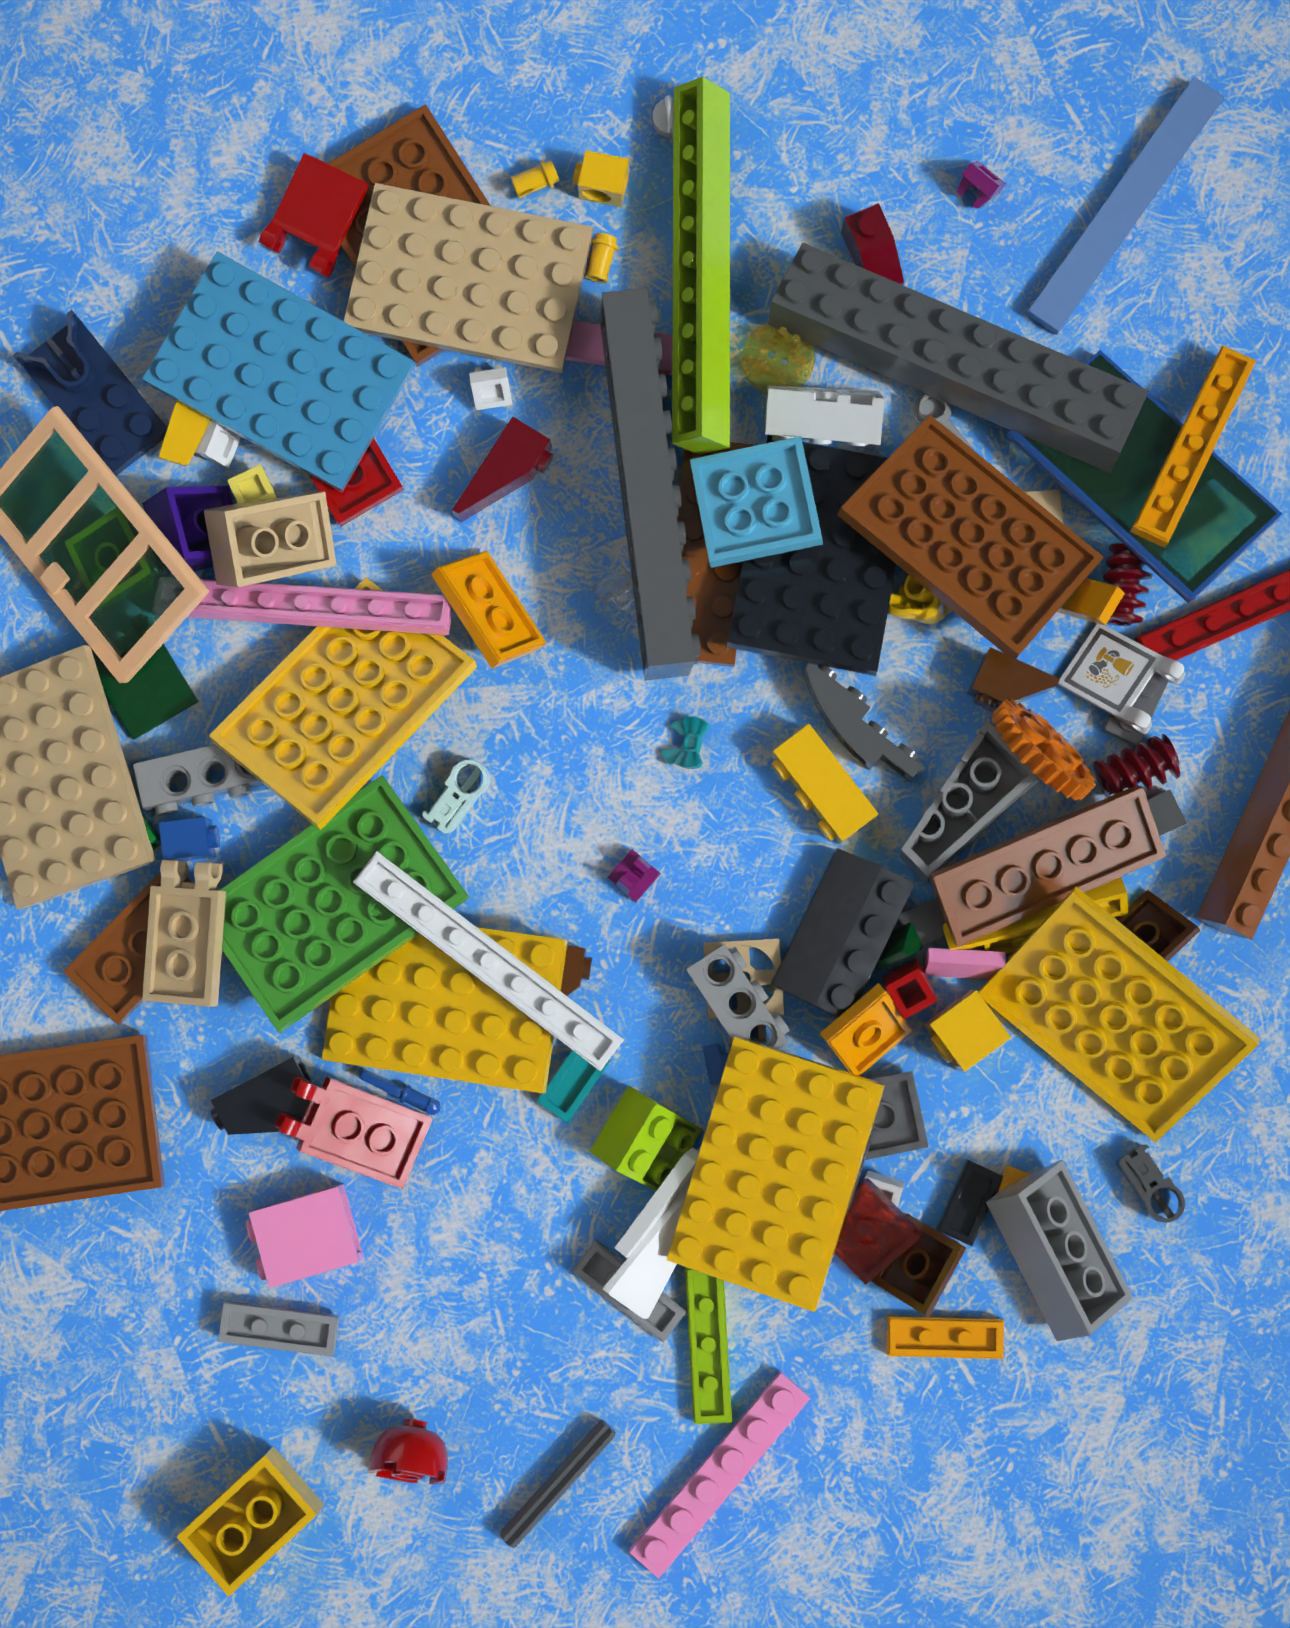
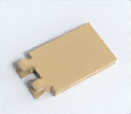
(185, 936)

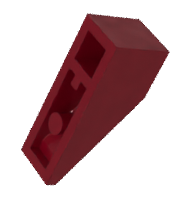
(508, 466)

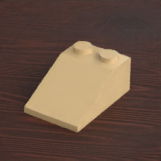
(270, 539)

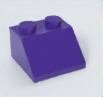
(182, 519)

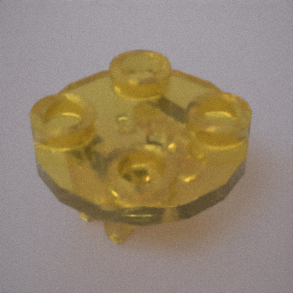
(764, 370)

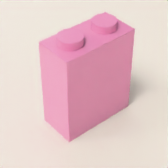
(304, 1236)

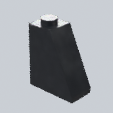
(258, 1102)

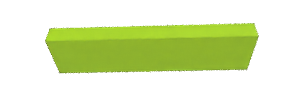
(708, 1348)

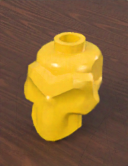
(917, 603)

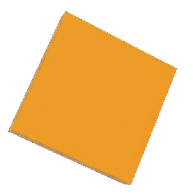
(866, 1031)

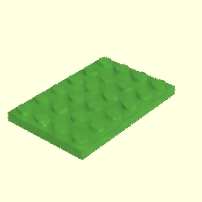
(301, 922)

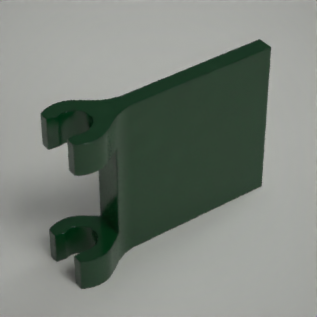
(151, 695)

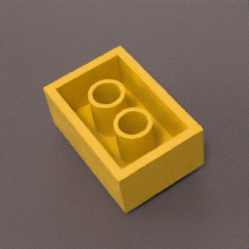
(250, 1521)

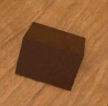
(1158, 925)
(923, 1269)

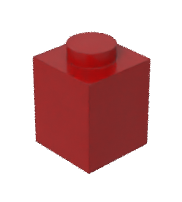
(910, 988)

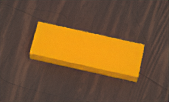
(945, 1337)

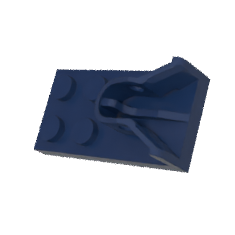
(94, 395)

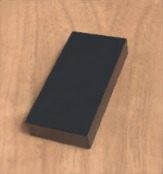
(967, 1202)

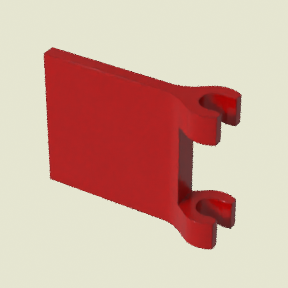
(316, 210)

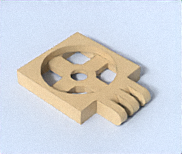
(771, 948)

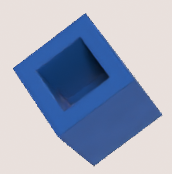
(189, 839)

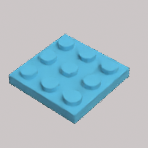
(756, 502)

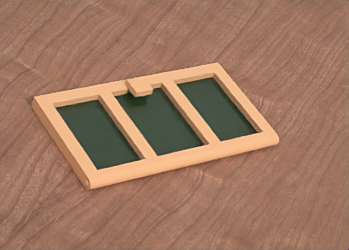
(93, 547)

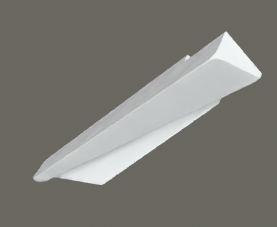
(648, 1242)

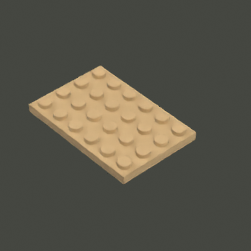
(468, 277)
(64, 783)

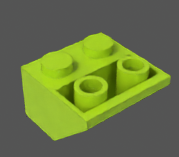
(644, 1139)

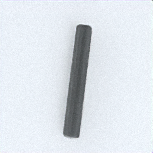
(557, 1484)

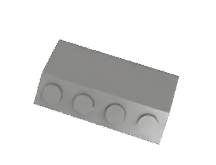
(1060, 1252)

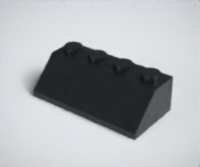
(842, 933)

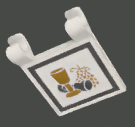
(1113, 673)

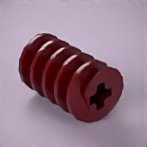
(1126, 574)
(1137, 766)

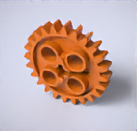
(1043, 749)

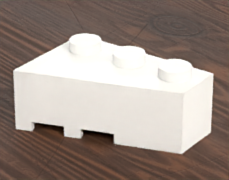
(824, 415)

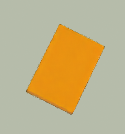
(488, 609)

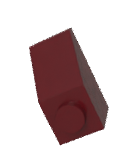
(872, 243)

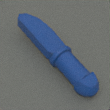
(408, 1095)

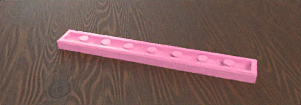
(327, 607)

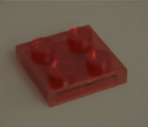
(873, 1232)

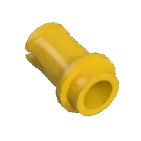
(535, 179)
(601, 257)

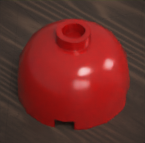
(409, 1454)

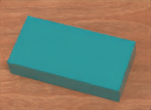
(570, 1086)

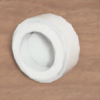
(664, 117)

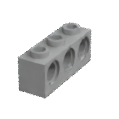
(718, 995)

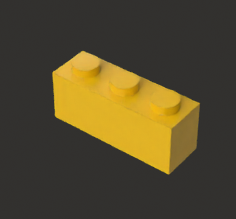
(822, 785)

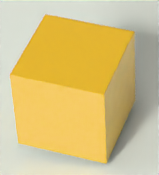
(966, 1031)

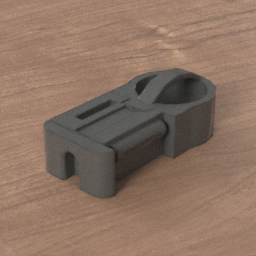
(1146, 1180)

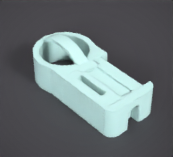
(455, 801)

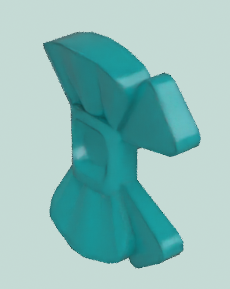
(687, 756)

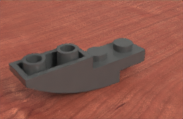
(843, 714)

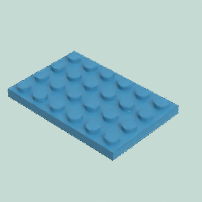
(279, 371)

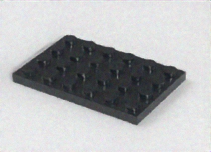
(825, 599)

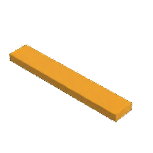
(1193, 446)

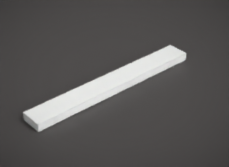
(488, 961)

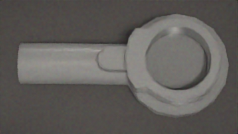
(939, 409)

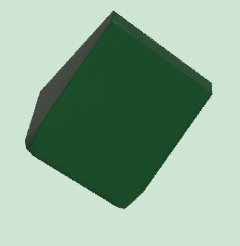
(901, 944)

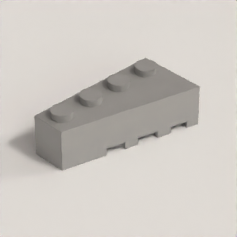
(969, 802)

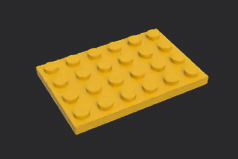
(339, 711)
(1118, 1015)
(442, 1021)
(775, 1173)

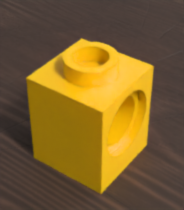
(602, 178)

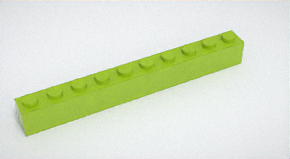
(701, 267)

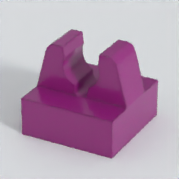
(985, 180)
(634, 875)

